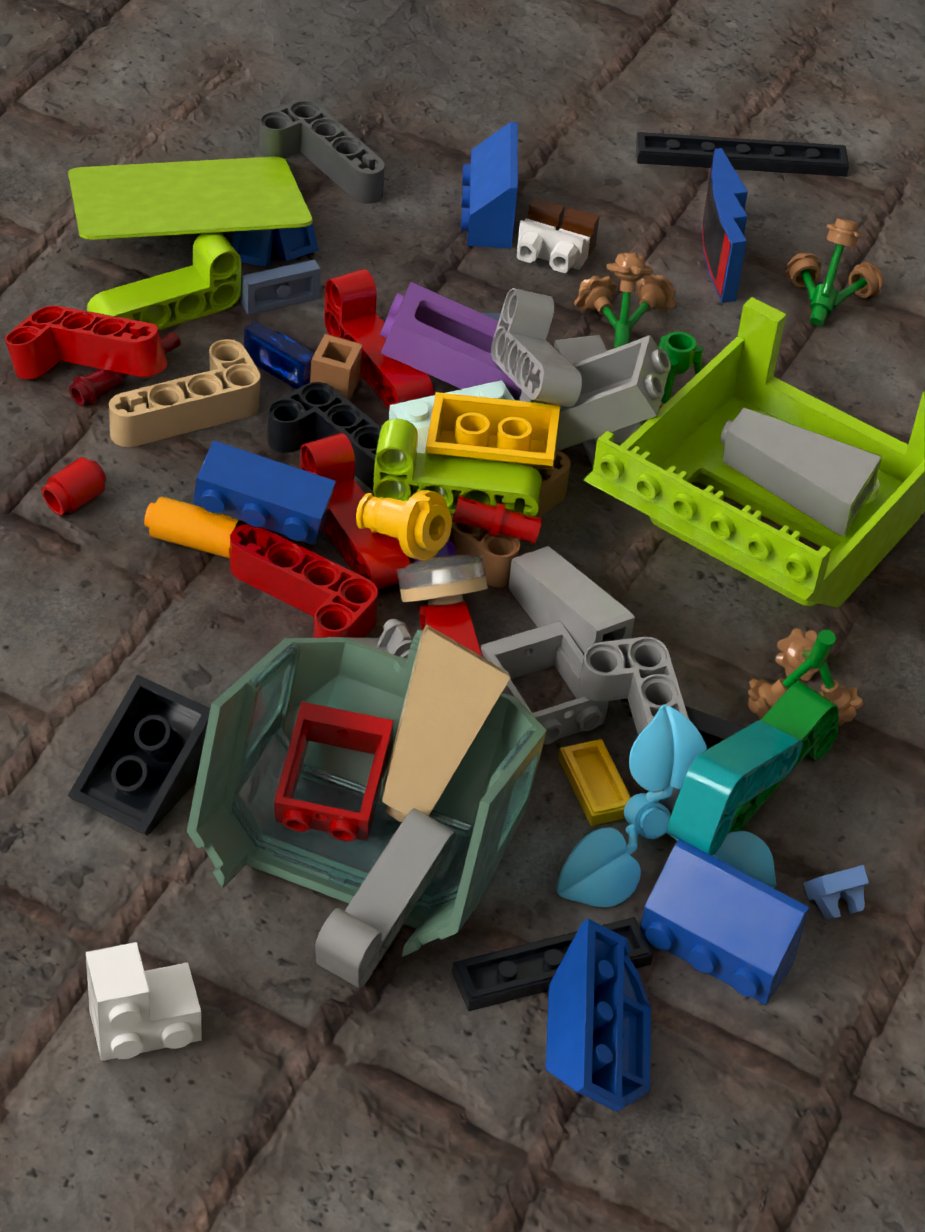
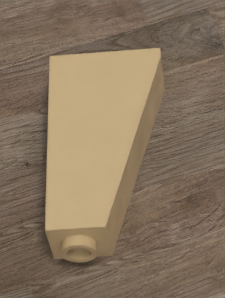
(440, 718)

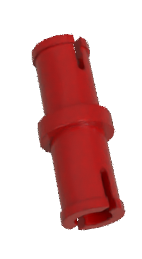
(497, 519)

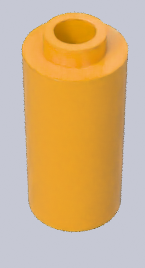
(190, 526)

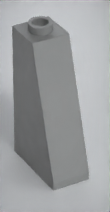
(802, 467)
(557, 591)

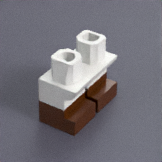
(557, 236)

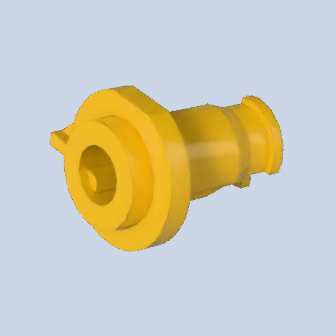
(418, 523)

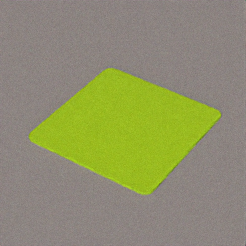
(186, 198)

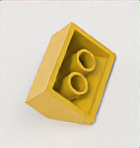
(494, 430)

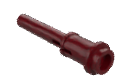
(86, 389)

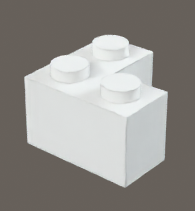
(139, 1008)

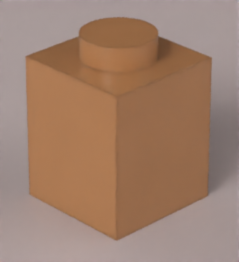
(337, 364)

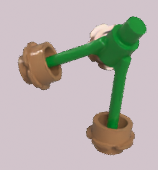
(805, 271)

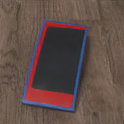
(724, 227)

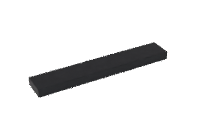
(742, 154)

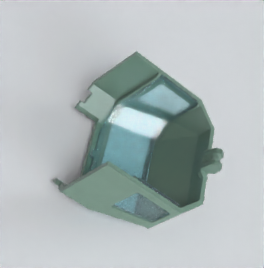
(248, 748)

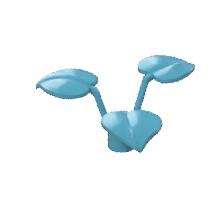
(601, 866)

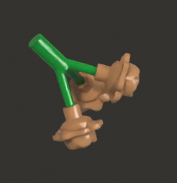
(654, 292)
(802, 657)

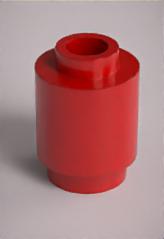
(74, 486)

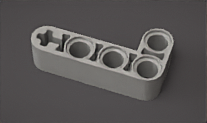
(525, 354)
(629, 679)
(358, 938)

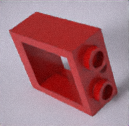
(342, 730)

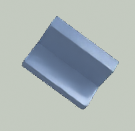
(280, 287)

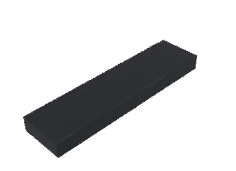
(531, 966)

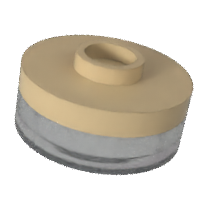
(442, 578)

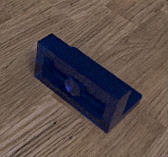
(278, 354)

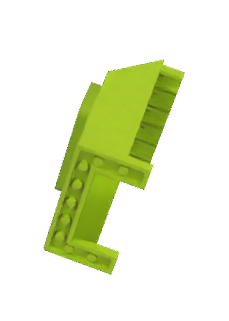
(684, 447)

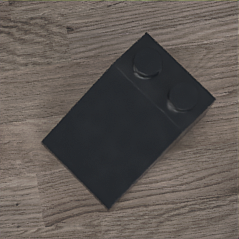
(144, 757)

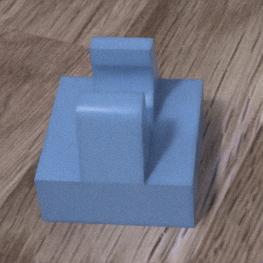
(843, 884)

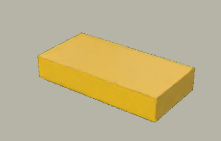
(595, 781)

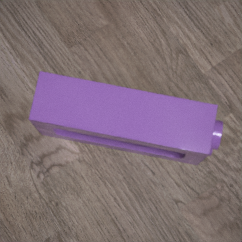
(443, 339)

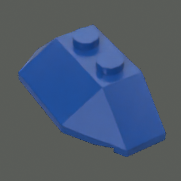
(599, 1020)

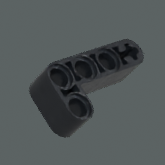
(321, 412)

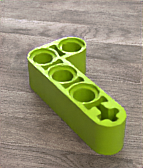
(182, 294)
(403, 472)

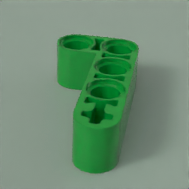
(805, 716)

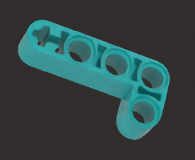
(728, 778)

